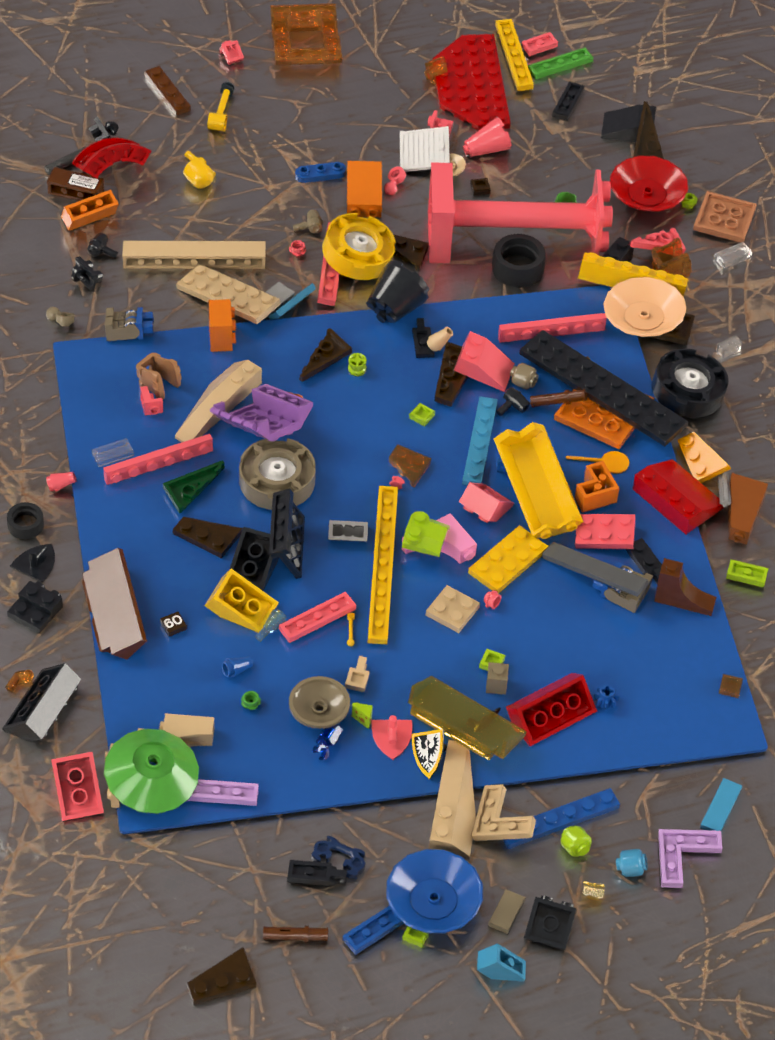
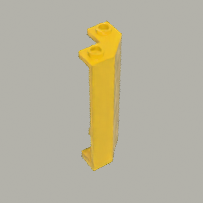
(538, 481)

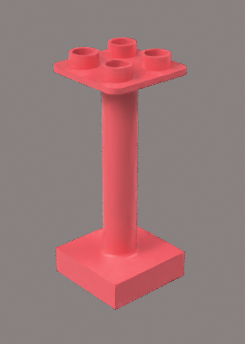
(448, 213)

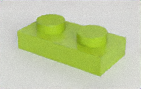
(747, 573)

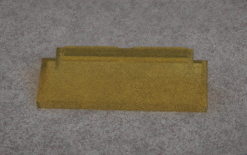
(463, 719)

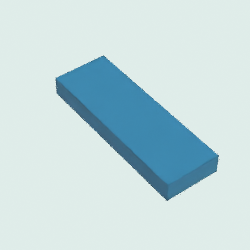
(292, 302)
(721, 806)

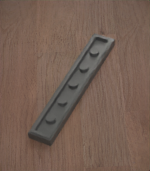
(595, 569)

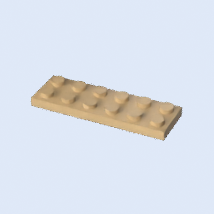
(212, 285)

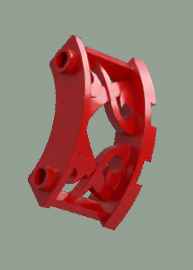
(105, 152)

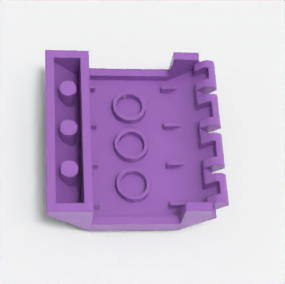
(270, 414)

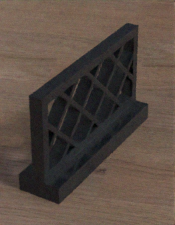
(287, 532)

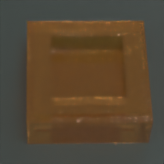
(730, 686)

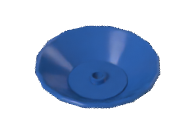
(439, 876)

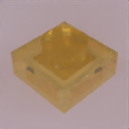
(593, 890)

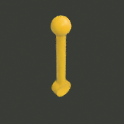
(350, 616)

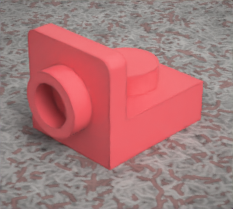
(231, 52)
(435, 122)
(150, 405)

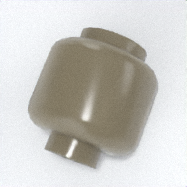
(524, 376)

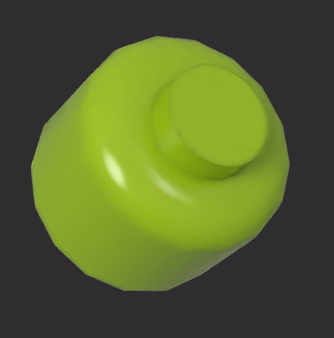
(576, 841)

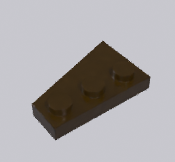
(207, 535)
(223, 979)

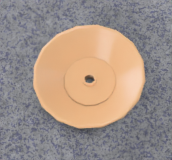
(644, 307)

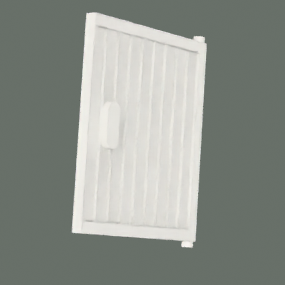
(422, 147)

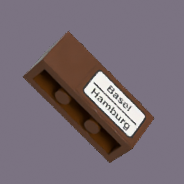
(73, 184)

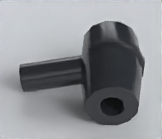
(98, 245)
(513, 399)

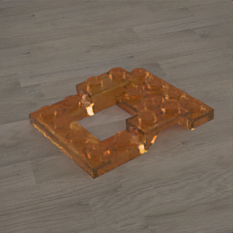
(305, 18)

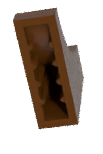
(677, 591)

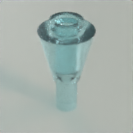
(271, 624)

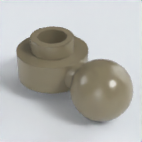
(64, 318)

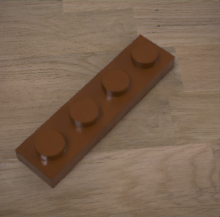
(167, 90)

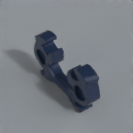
(324, 850)

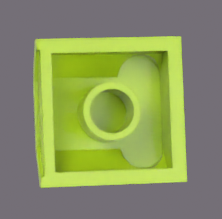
(424, 534)

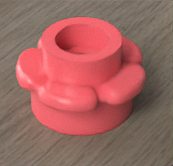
(297, 248)
(492, 599)

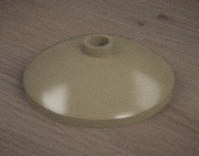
(321, 694)

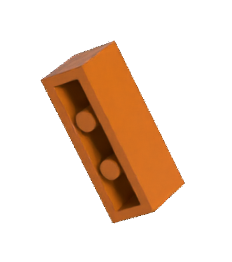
(89, 210)

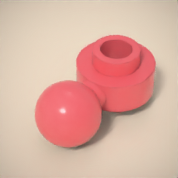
(395, 176)

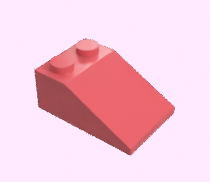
(484, 362)
(77, 786)

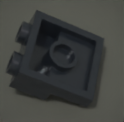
(36, 606)
(550, 922)

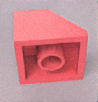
(485, 502)

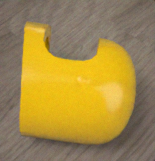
(199, 173)

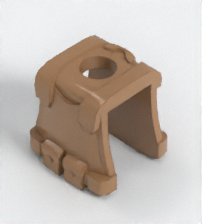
(158, 368)

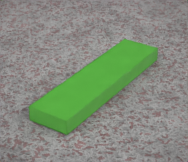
(560, 63)

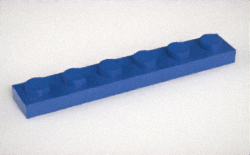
(569, 815)

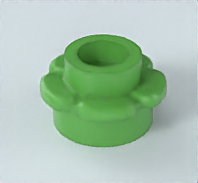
(250, 696)

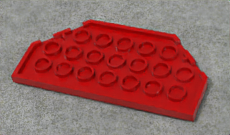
(473, 81)

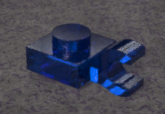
(327, 738)

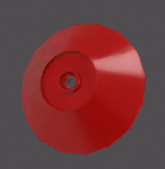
(649, 183)

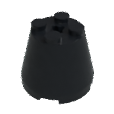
(397, 292)

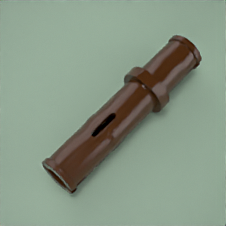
(558, 398)
(295, 933)

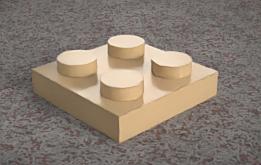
(452, 609)

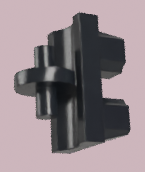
(109, 129)
(84, 272)

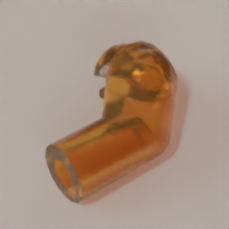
(18, 678)

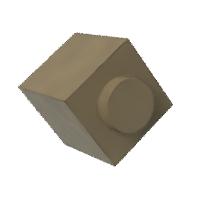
(497, 678)

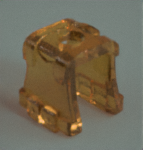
(672, 259)

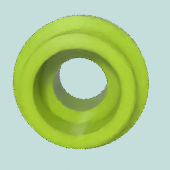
(689, 201)

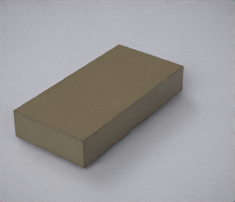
(506, 911)

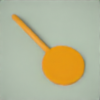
(614, 460)

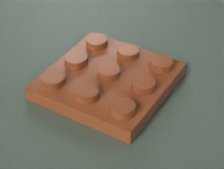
(725, 217)

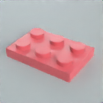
(606, 531)

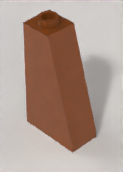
(746, 502)

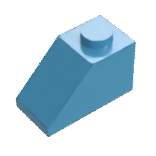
(501, 964)

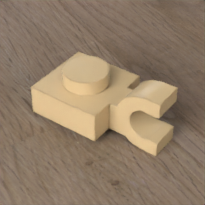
(358, 676)

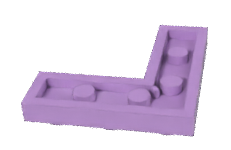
(674, 842)

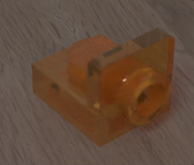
(435, 68)

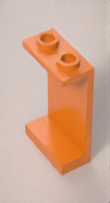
(364, 188)

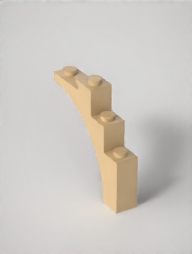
(191, 729)

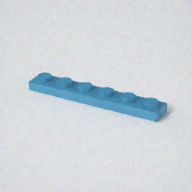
(480, 440)

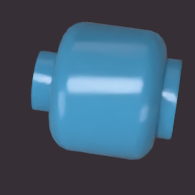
(631, 863)

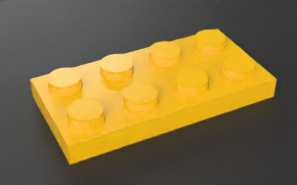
(508, 559)

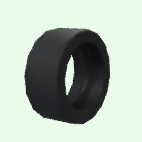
(25, 532)

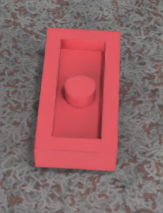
(539, 44)

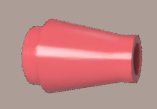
(58, 481)

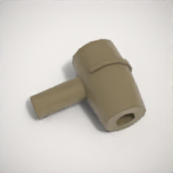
(313, 222)

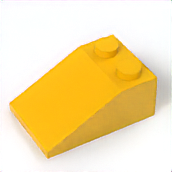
(241, 602)

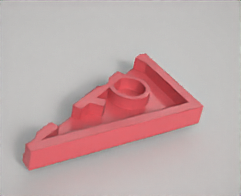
(656, 239)

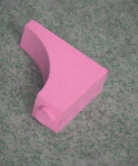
(457, 541)

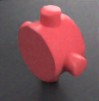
(397, 482)

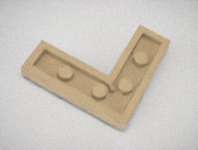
(491, 827)

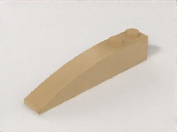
(228, 387)
(455, 804)

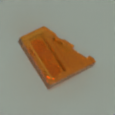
(409, 463)

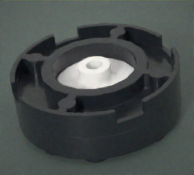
(689, 383)

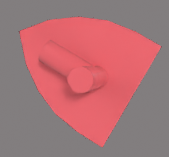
(392, 735)

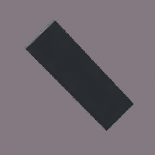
(568, 101)

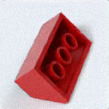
(552, 708)

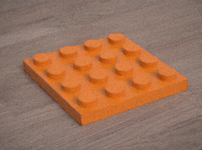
(595, 422)

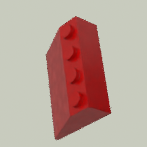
(676, 494)

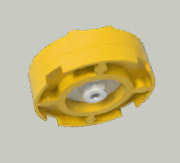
(358, 246)

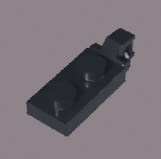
(420, 338)
(645, 559)
(315, 873)

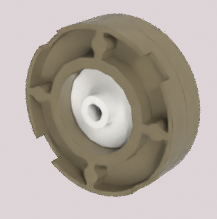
(275, 467)

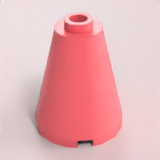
(488, 140)

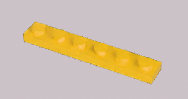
(514, 55)

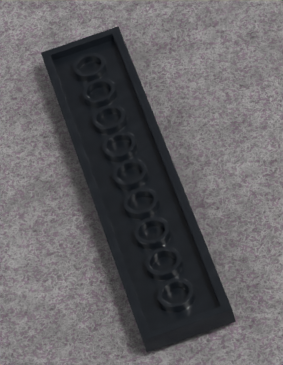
(604, 388)

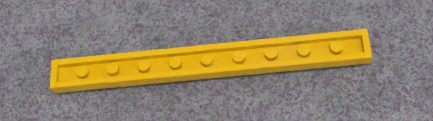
(382, 565)

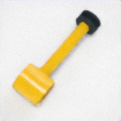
(218, 120)

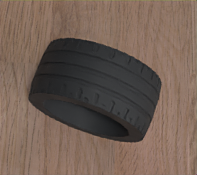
(518, 275)

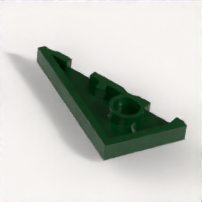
(187, 487)

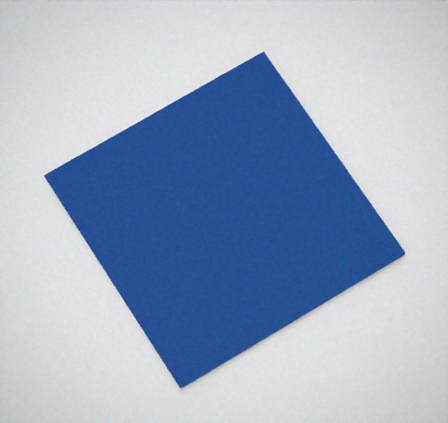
(547, 621)

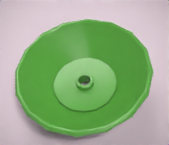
(149, 786)

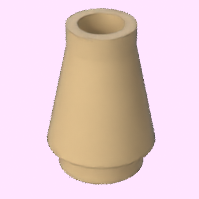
(439, 339)

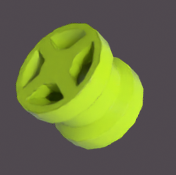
(357, 364)

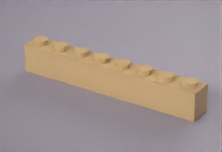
(192, 253)

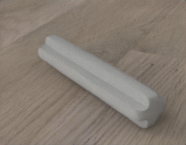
(724, 489)

